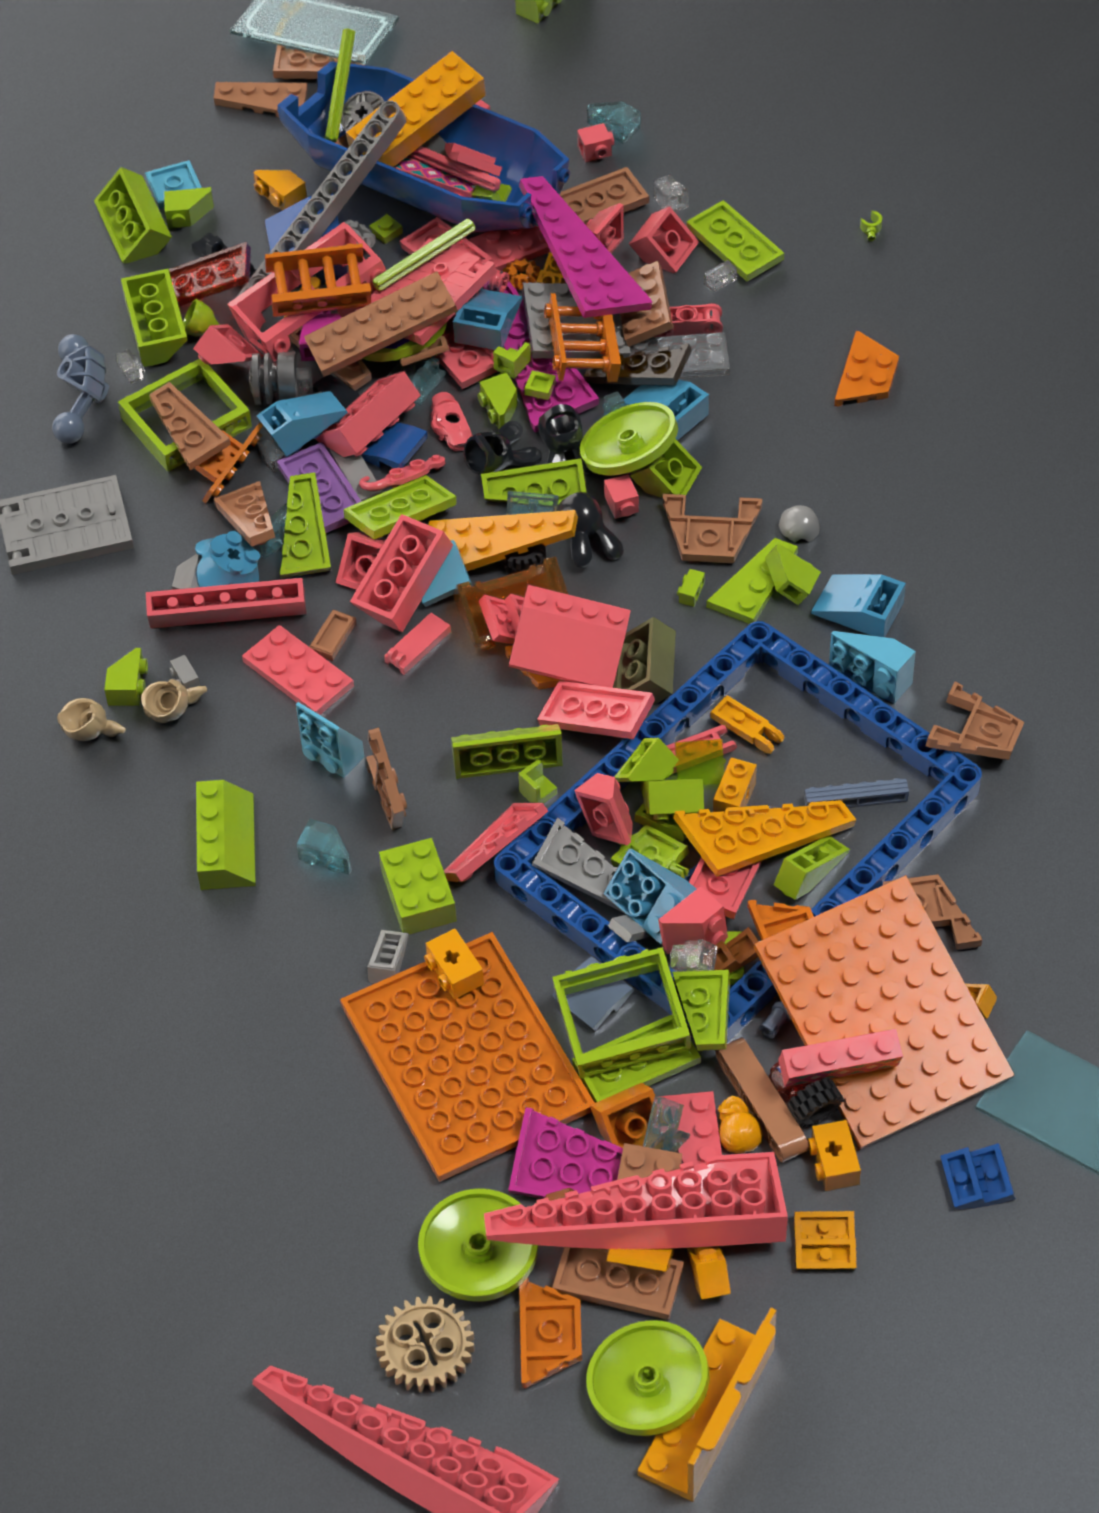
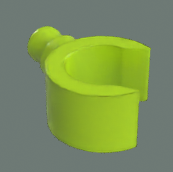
(872, 228)

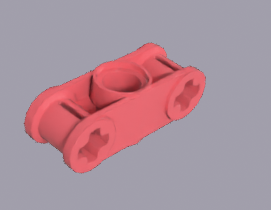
(694, 320)

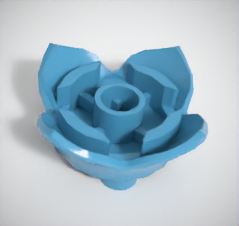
(226, 561)

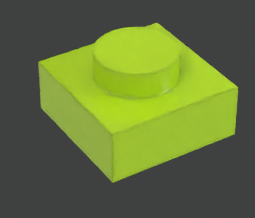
(386, 229)
(540, 385)

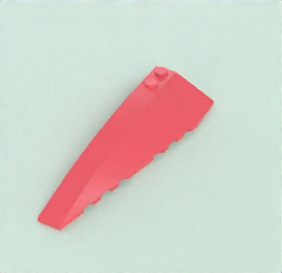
(699, 1205)
(409, 1457)

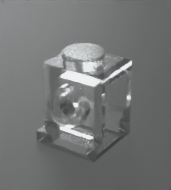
(670, 193)
(693, 956)

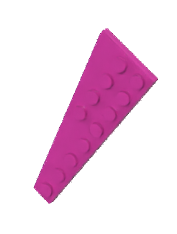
(589, 269)
(571, 391)
(560, 1157)

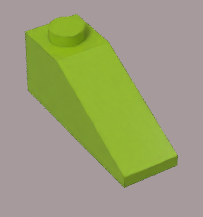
(809, 866)

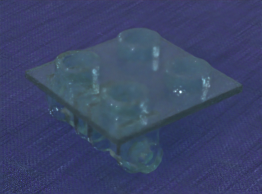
(422, 375)

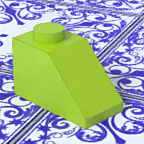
(187, 206)
(648, 762)

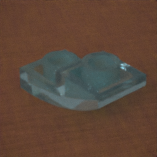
(278, 525)

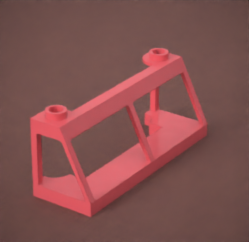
(251, 303)

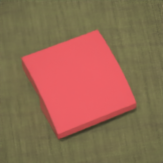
(472, 158)
(502, 616)

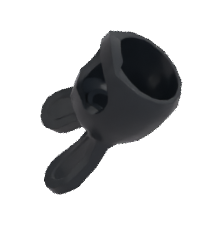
(562, 433)
(493, 450)
(588, 526)

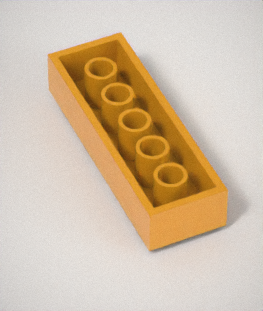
(429, 105)

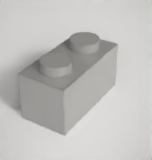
(184, 672)

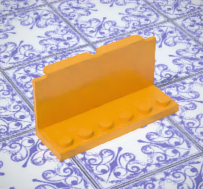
(685, 1454)

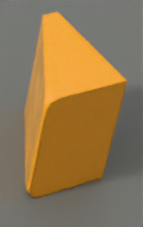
(983, 997)

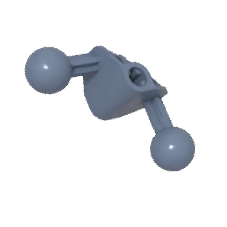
(85, 371)

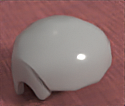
(799, 523)

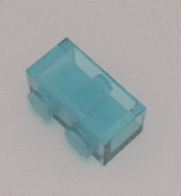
(612, 402)

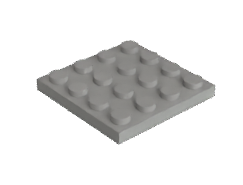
(535, 297)

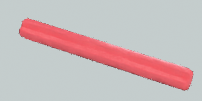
(455, 168)

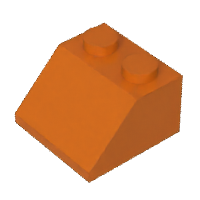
(625, 1115)

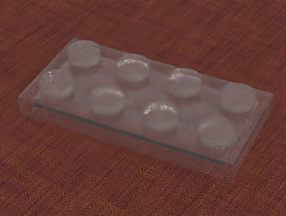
(707, 356)

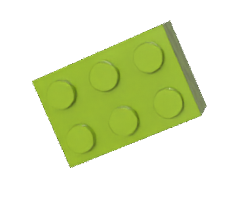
(417, 886)

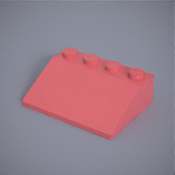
(569, 637)

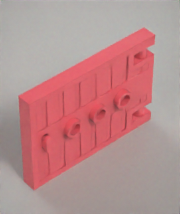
(460, 273)

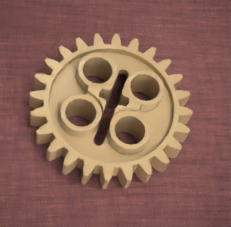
(399, 1354)

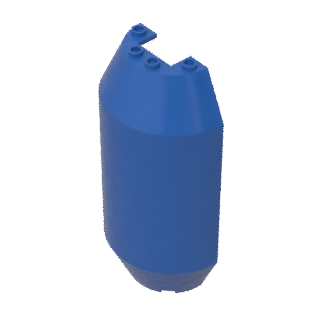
(517, 149)

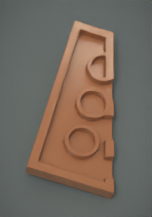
(257, 95)

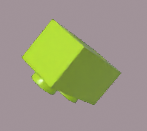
(691, 588)

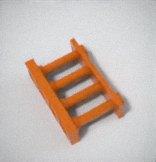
(318, 299)
(606, 345)

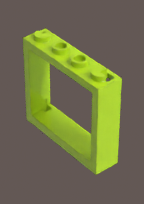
(181, 379)
(630, 1051)

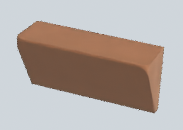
(437, 348)

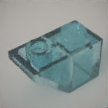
(618, 118)
(324, 847)

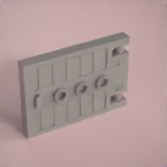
(64, 524)

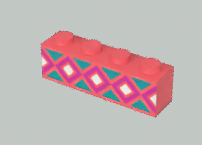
(436, 176)
(840, 1057)

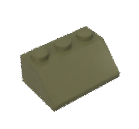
(648, 660)

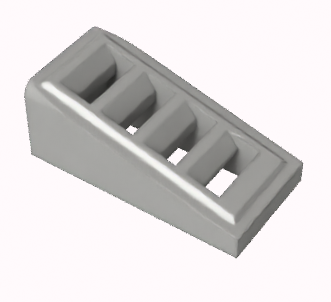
(376, 969)

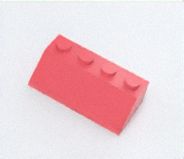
(370, 415)
(402, 572)

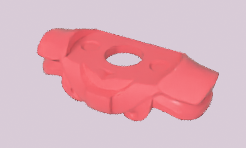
(454, 433)

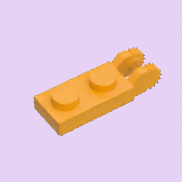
(746, 724)

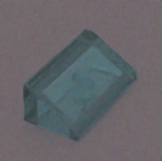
(530, 503)

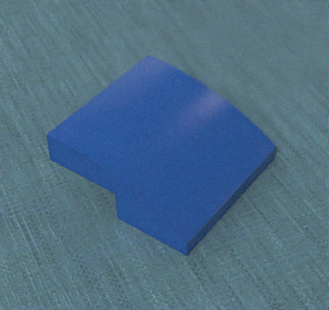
(395, 445)
(977, 1177)

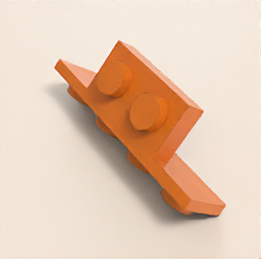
(222, 464)

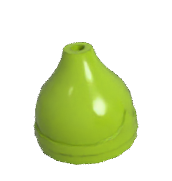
(198, 319)

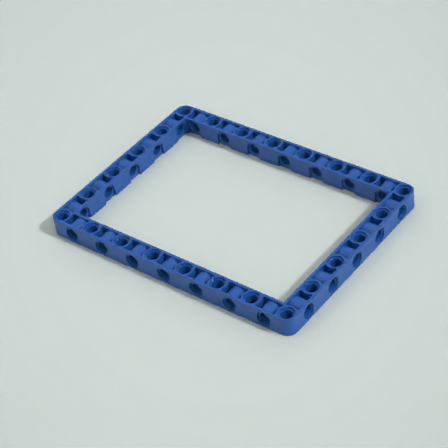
(755, 644)

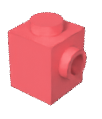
(595, 142)
(621, 496)

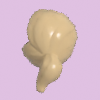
(169, 700)
(86, 720)

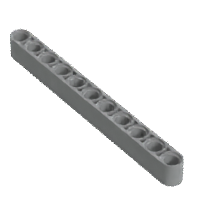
(339, 181)

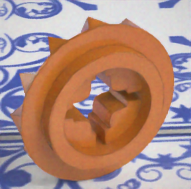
(516, 280)

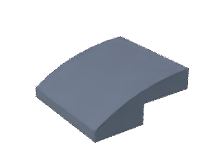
(598, 1002)

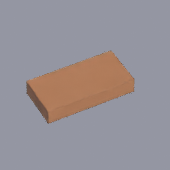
(333, 634)

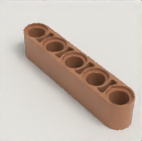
(762, 1100)

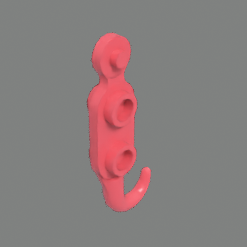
(400, 476)

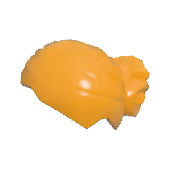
(738, 1128)

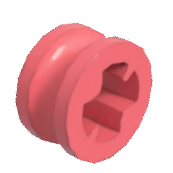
(499, 281)

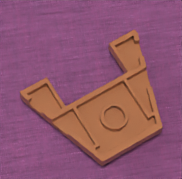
(710, 537)
(987, 730)
(385, 780)
(943, 910)

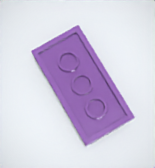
(333, 487)

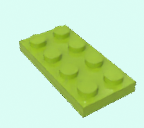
(735, 240)
(413, 499)
(648, 1072)

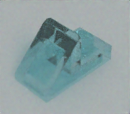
(663, 1126)

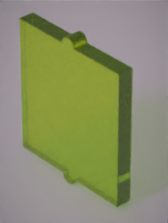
(700, 760)

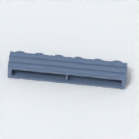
(862, 793)

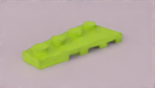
(749, 588)

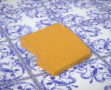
(824, 1240)
(647, 1258)

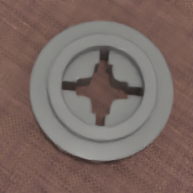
(364, 233)

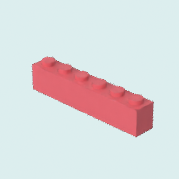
(225, 603)

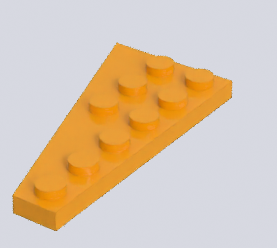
(492, 537)
(755, 833)

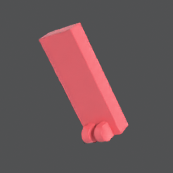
(417, 643)

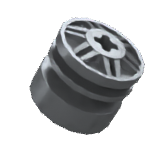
(359, 107)
(273, 378)

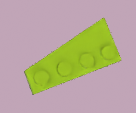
(552, 479)
(304, 537)

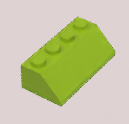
(132, 217)
(154, 316)
(506, 750)
(225, 835)

